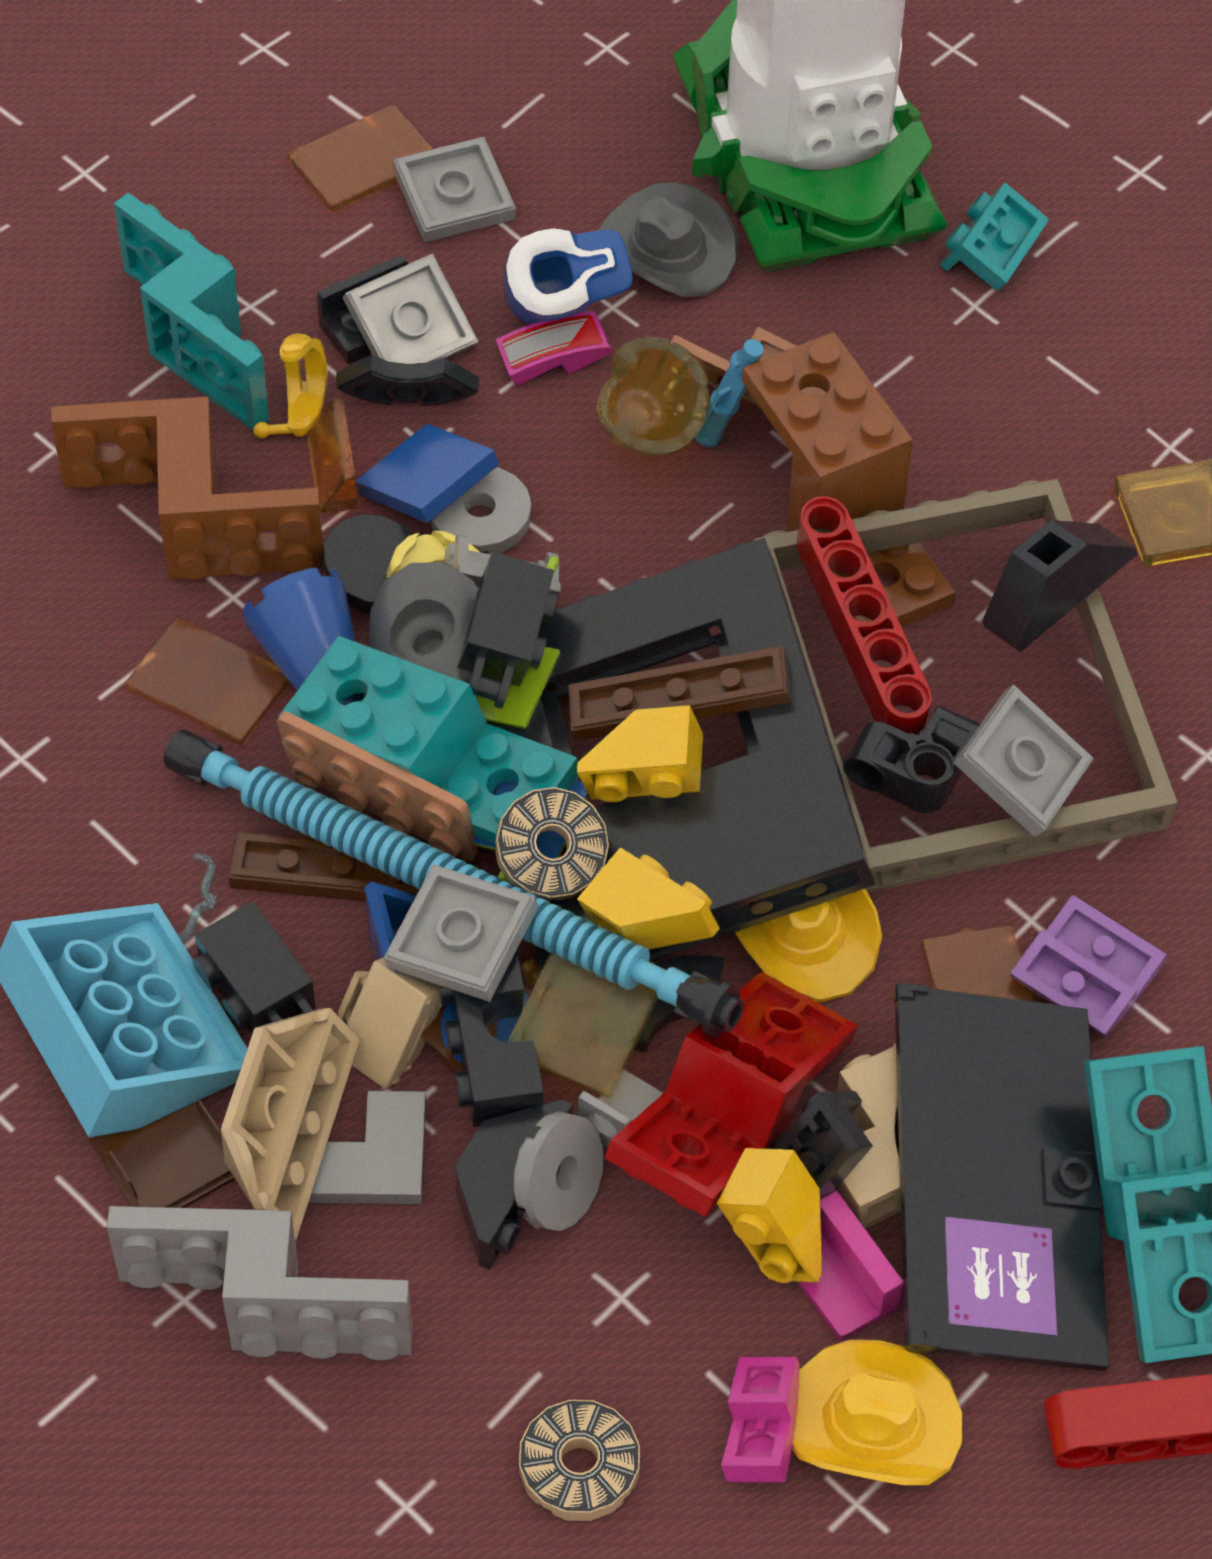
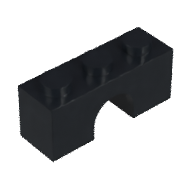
(496, 1073)

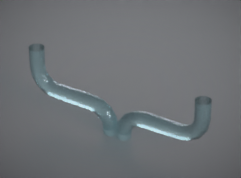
(210, 898)

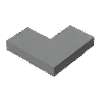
(384, 1166)

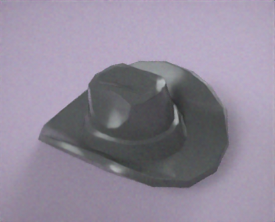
(676, 238)
(424, 616)

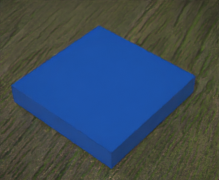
(427, 473)

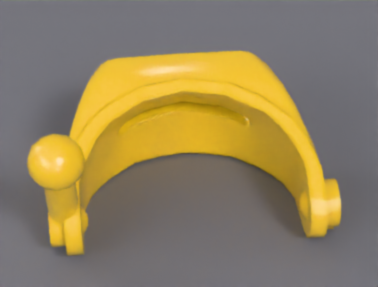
(303, 397)

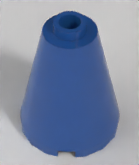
(301, 622)

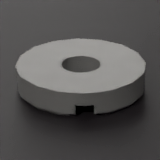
(502, 527)
(563, 1199)

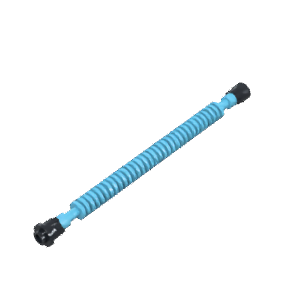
(556, 930)

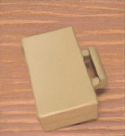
(389, 1018)

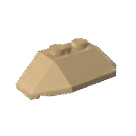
(287, 1108)

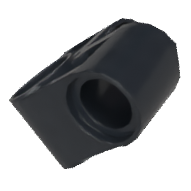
(893, 760)

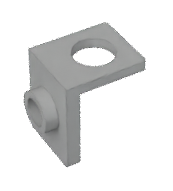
(626, 1103)

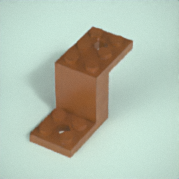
(176, 447)
(847, 450)

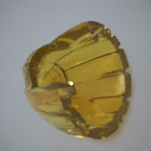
(653, 397)

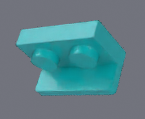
(996, 236)

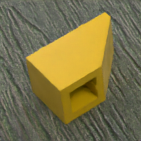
(645, 756)
(645, 905)
(776, 1213)

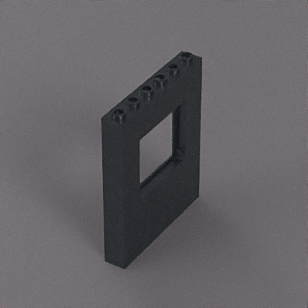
(765, 827)

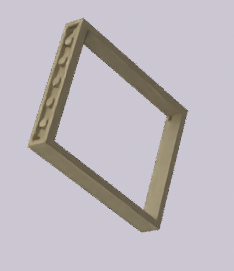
(1006, 839)

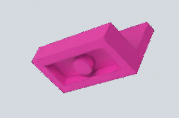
(856, 1277)

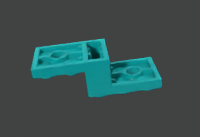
(192, 311)
(428, 729)
(1158, 1190)

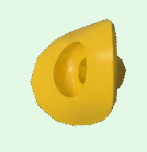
(820, 948)
(877, 1414)

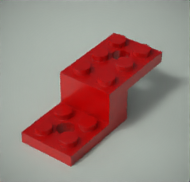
(730, 1093)

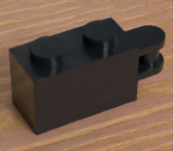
(506, 625)
(252, 970)

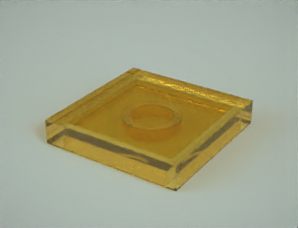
(1169, 511)
(583, 1024)

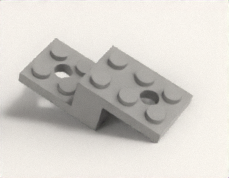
(262, 1295)

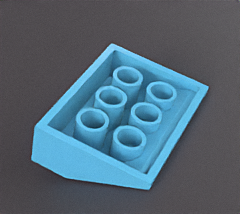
(119, 1014)

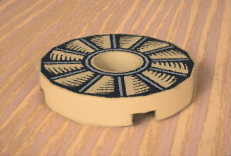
(558, 812)
(584, 1426)

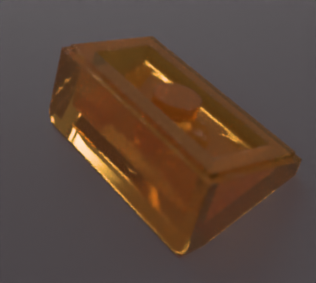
(332, 460)

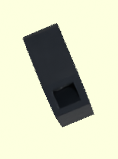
(1051, 577)
(487, 1179)

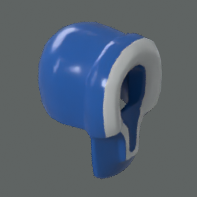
(564, 272)

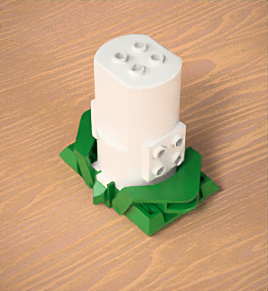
(811, 127)

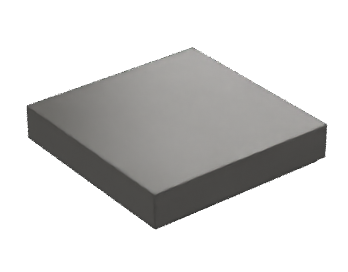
(454, 189)
(411, 315)
(1023, 760)
(461, 932)

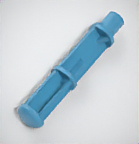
(726, 398)

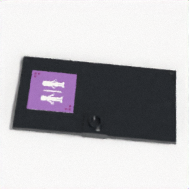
(998, 1180)

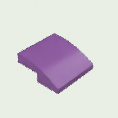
(1089, 965)

